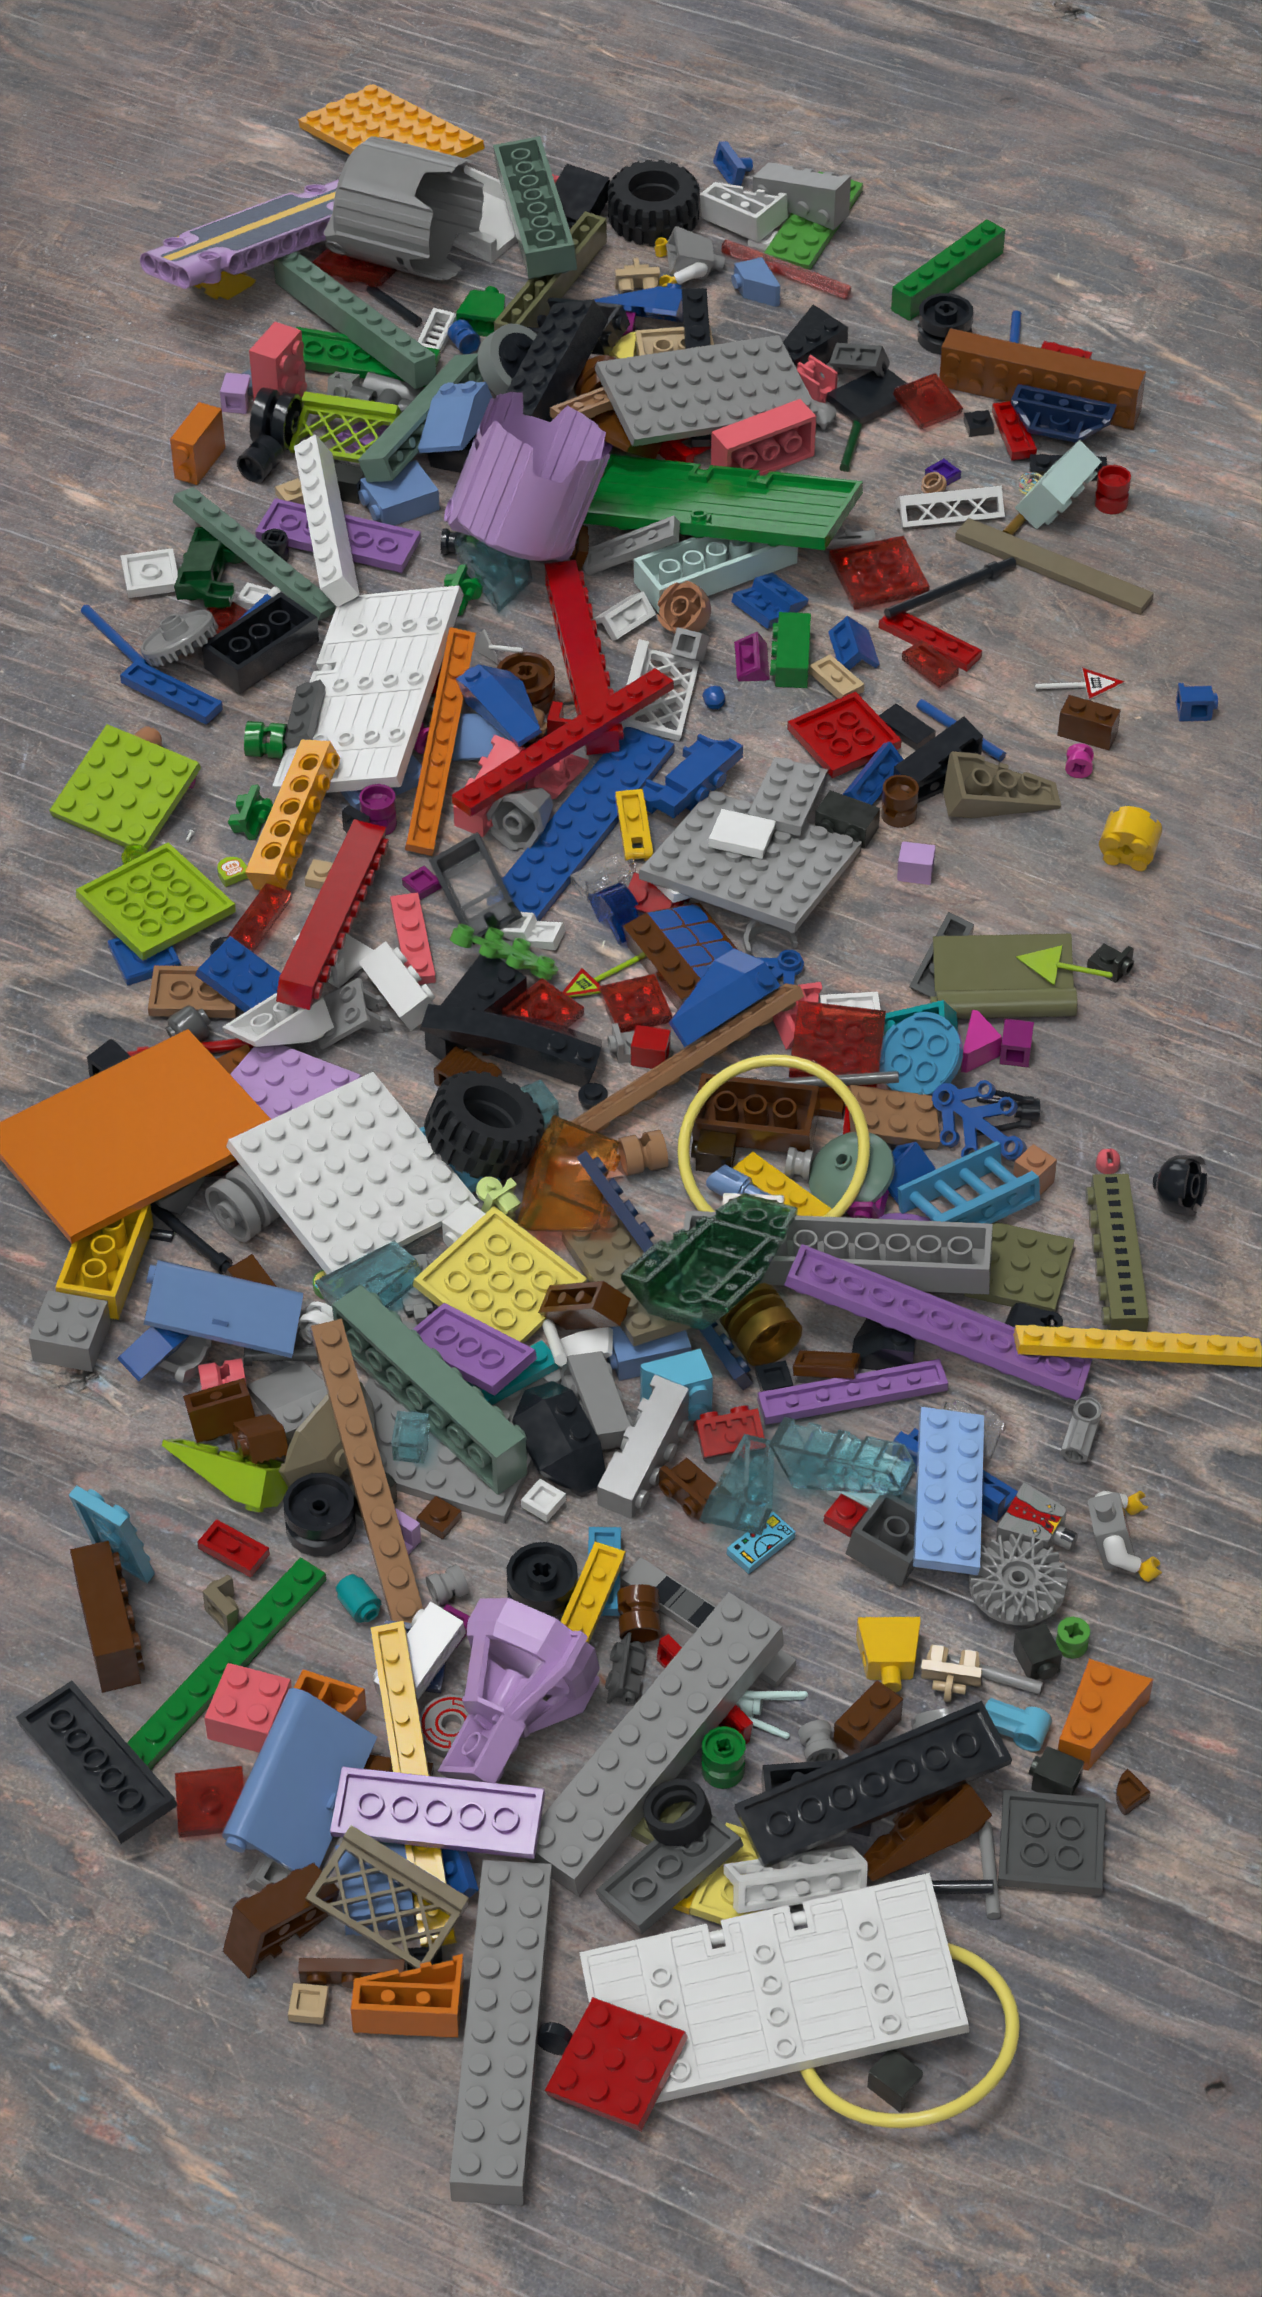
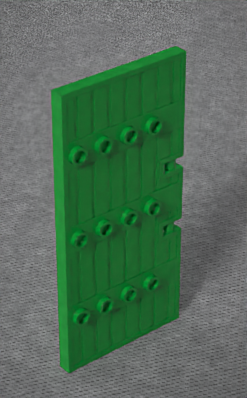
(723, 501)

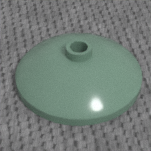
(831, 1178)

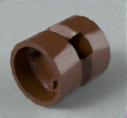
(899, 801)
(638, 1612)

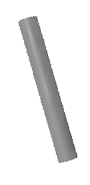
(1005, 1677)
(989, 1870)

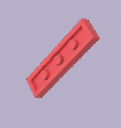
(412, 935)

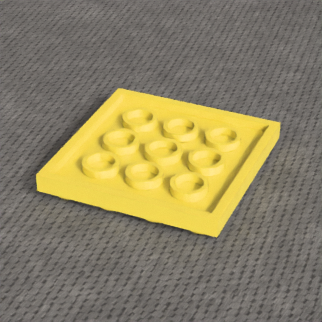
(497, 1275)

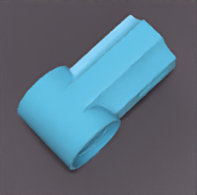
(1025, 1726)

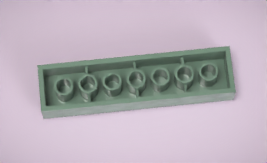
(535, 207)
(430, 1386)

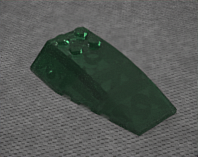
(712, 1264)

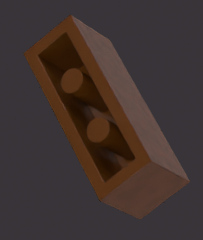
(585, 1305)

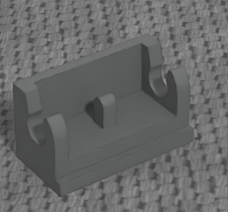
(859, 357)

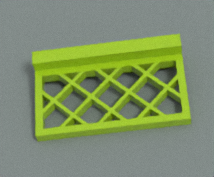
(345, 408)

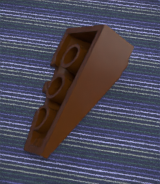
(927, 1830)

